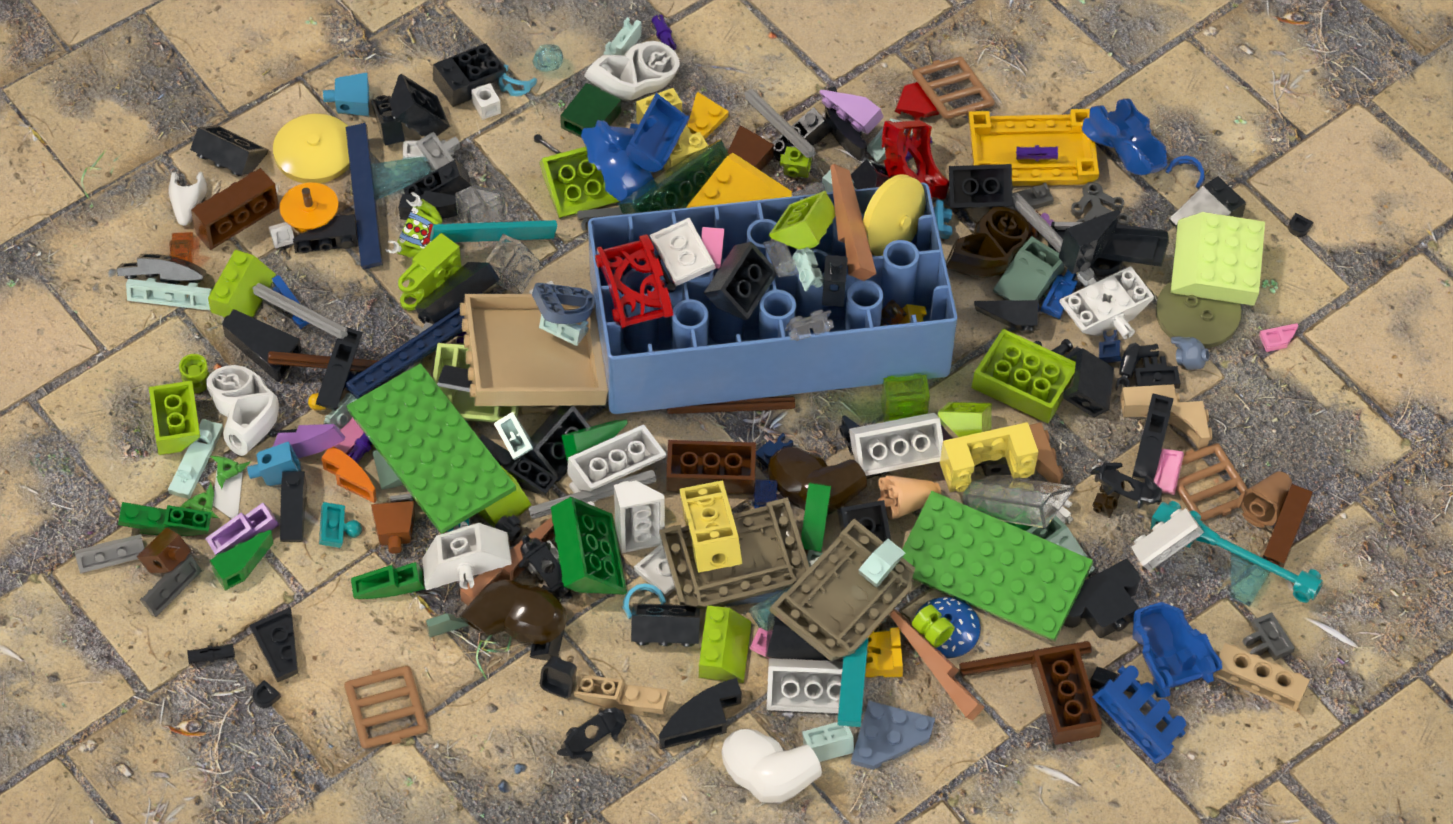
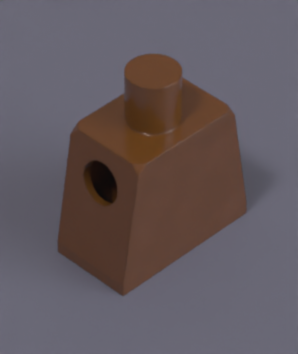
(167, 550)

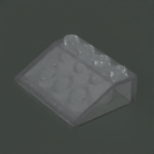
(1017, 499)

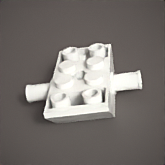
(1108, 303)
(464, 554)

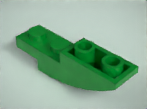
(154, 520)

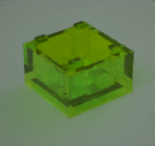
(904, 397)

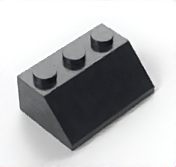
(417, 107)
(227, 149)
(741, 281)
(548, 443)
(665, 624)
(787, 644)

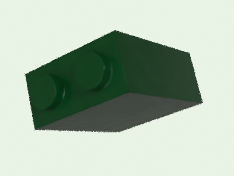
(588, 107)

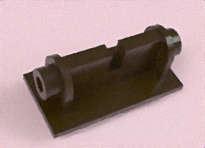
(1106, 502)

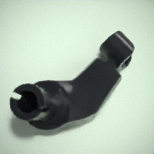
(1130, 358)

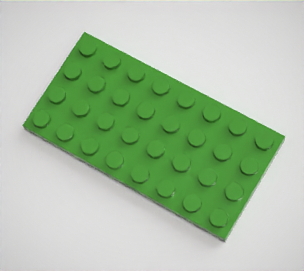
(431, 448)
(995, 566)

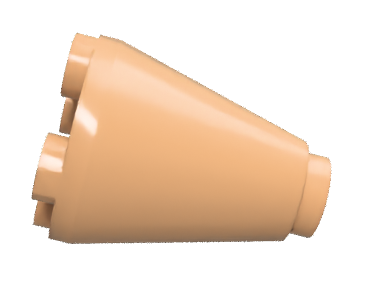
(905, 494)

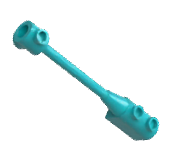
(1305, 585)

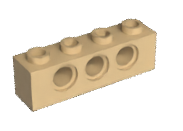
(1267, 686)

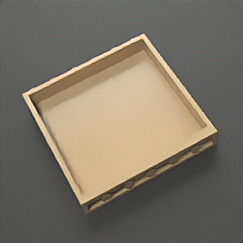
(523, 364)

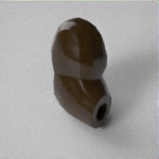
(992, 246)
(795, 468)
(519, 609)

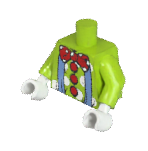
(417, 228)

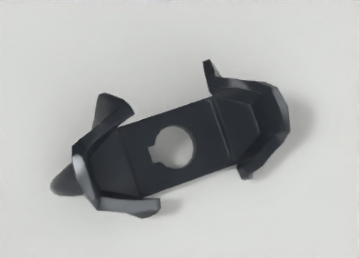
(1143, 493)
(536, 550)
(576, 742)

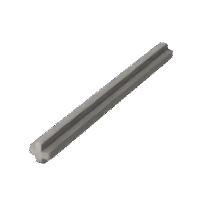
(780, 123)
(1043, 228)
(300, 311)
(589, 496)

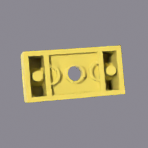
(688, 143)
(963, 453)
(711, 526)

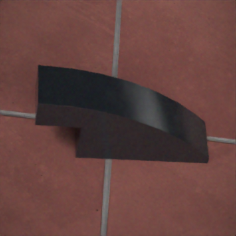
(701, 715)

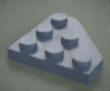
(889, 734)

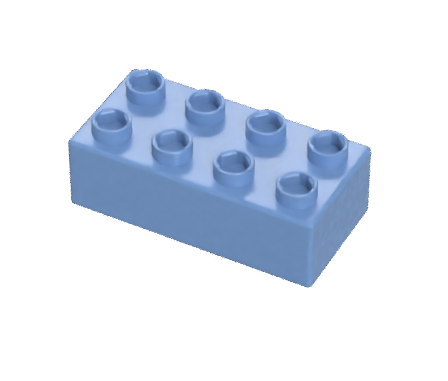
(725, 359)

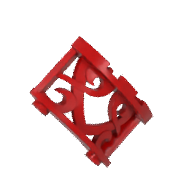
(899, 143)
(658, 298)

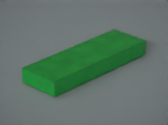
(815, 516)

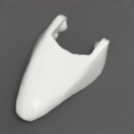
(186, 198)

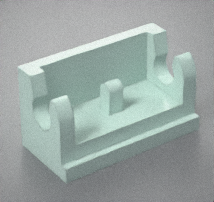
(625, 38)
(569, 332)
(829, 741)

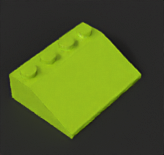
(574, 182)
(1024, 375)

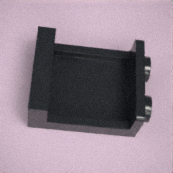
(1091, 383)

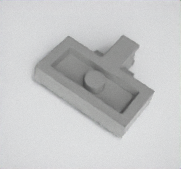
(438, 152)

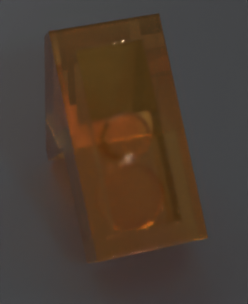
(182, 246)

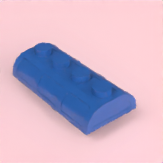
(656, 135)

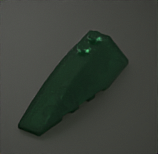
(678, 184)

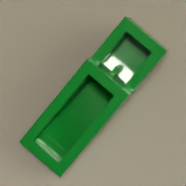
(388, 582)

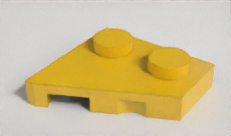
(705, 116)

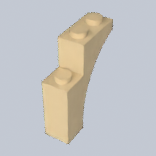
(1186, 416)

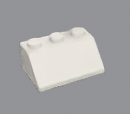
(1166, 539)

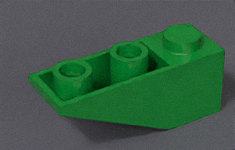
(237, 563)

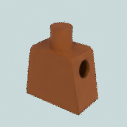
(394, 524)

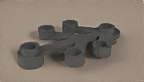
(1097, 209)

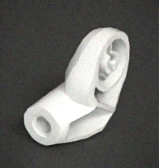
(638, 72)
(246, 403)
(765, 768)

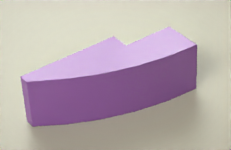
(311, 439)
(242, 529)

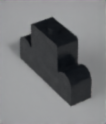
(1106, 600)

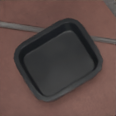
(558, 677)

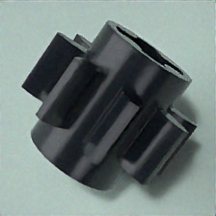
(510, 525)

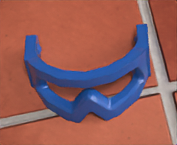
(1188, 160)

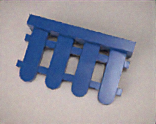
(1137, 725)

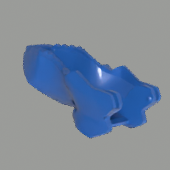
(1129, 136)
(607, 150)
(1172, 648)

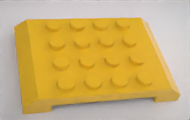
(996, 140)

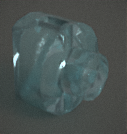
(548, 58)

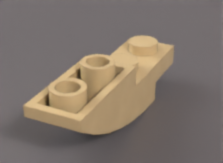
(616, 694)

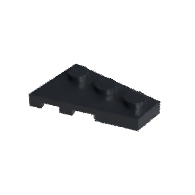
(277, 643)

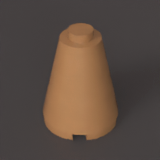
(1265, 499)

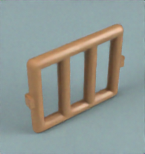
(966, 74)
(1225, 464)
(361, 724)

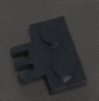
(1157, 373)

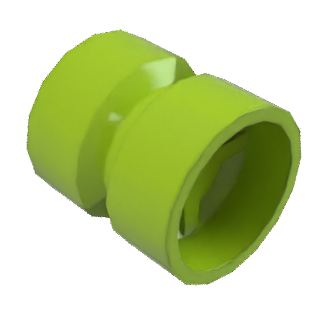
(194, 369)
(936, 629)

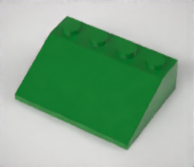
(587, 548)

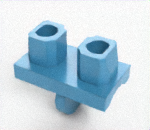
(943, 215)

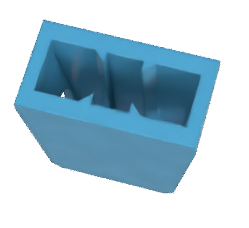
(350, 94)
(272, 463)

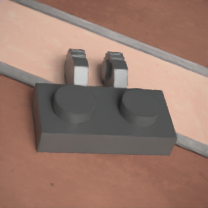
(1272, 636)

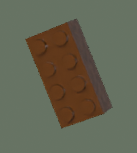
(235, 208)
(711, 461)
(1066, 694)

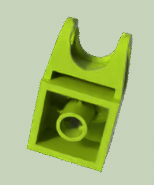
(429, 270)

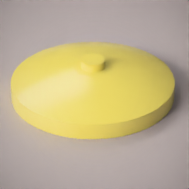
(312, 148)
(894, 212)

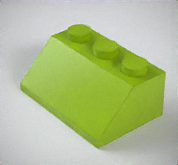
(805, 222)
(236, 285)
(174, 416)
(967, 417)
(724, 645)

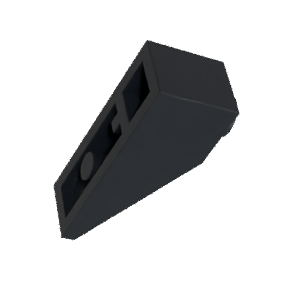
(1017, 314)
(292, 506)

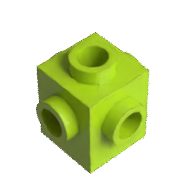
(795, 163)

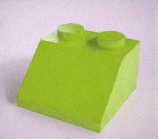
(512, 504)

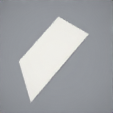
(228, 497)

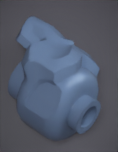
(1190, 352)

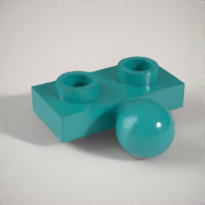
(333, 525)

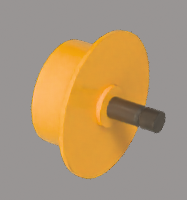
(308, 206)

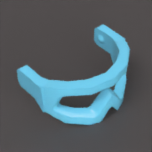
(527, 84)
(651, 588)

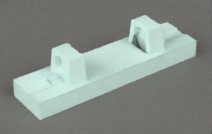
(168, 294)
(195, 460)

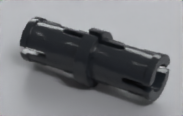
(211, 653)

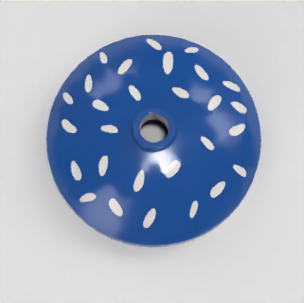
(965, 623)

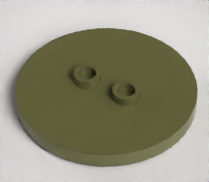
(1202, 318)

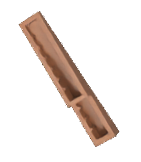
(850, 225)
(512, 571)
(941, 667)

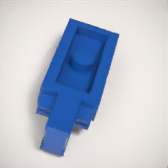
(1062, 287)
(282, 288)

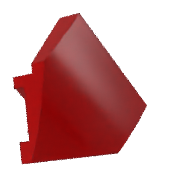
(915, 102)

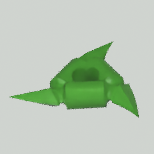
(226, 462)
(208, 497)

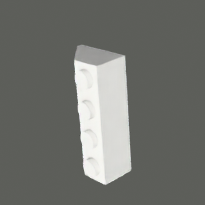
(897, 443)
(614, 459)
(638, 516)
(804, 685)

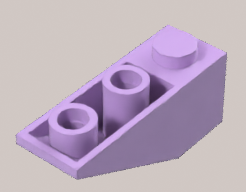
(857, 109)

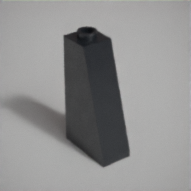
(469, 279)
(258, 339)

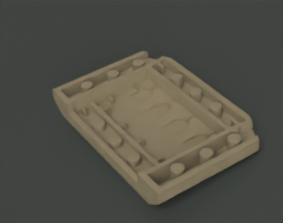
(769, 553)
(834, 603)

